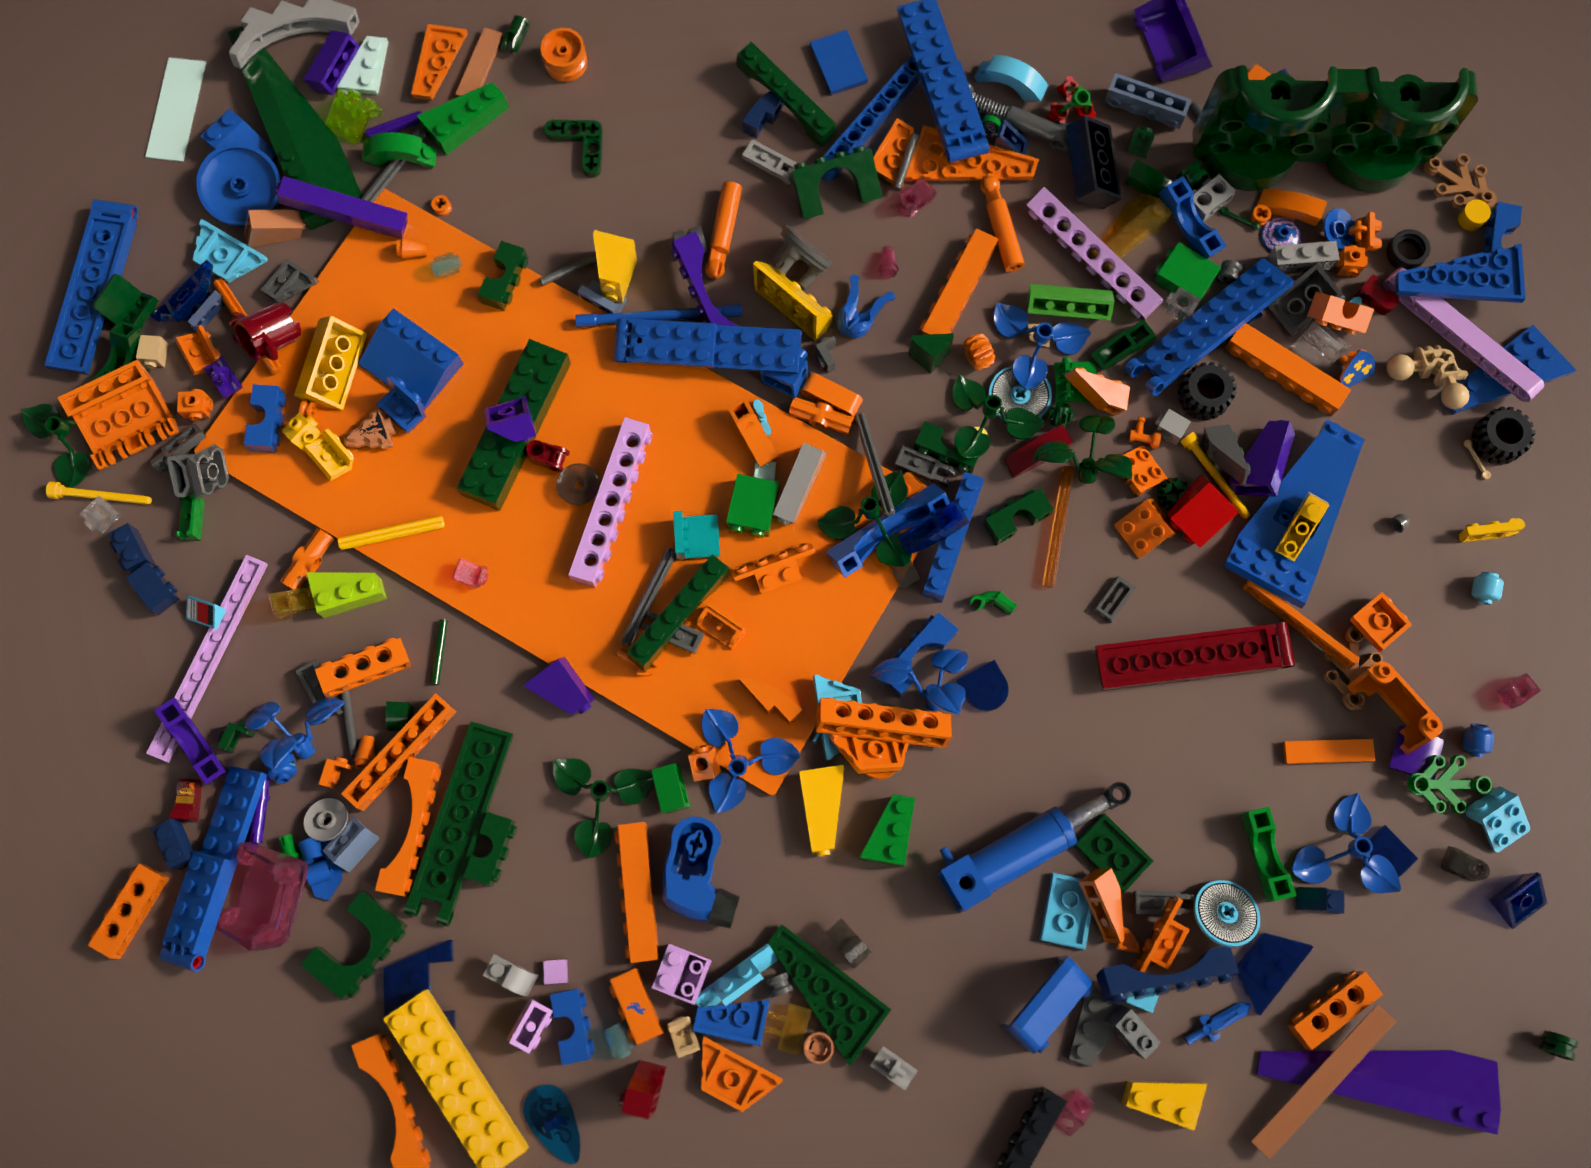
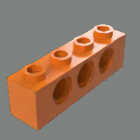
(354, 678)
(140, 905)
(1365, 994)

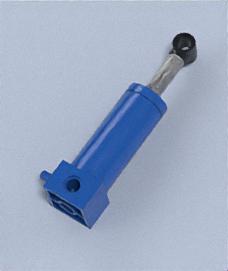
(1020, 850)

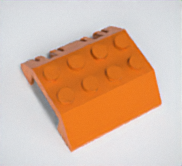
(119, 413)

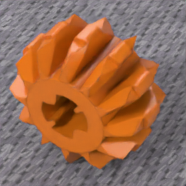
(979, 351)

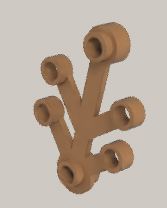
(1462, 183)
(1351, 673)

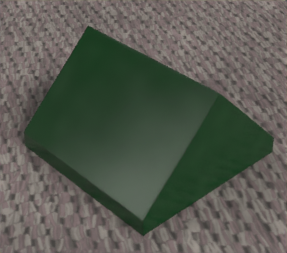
(930, 349)

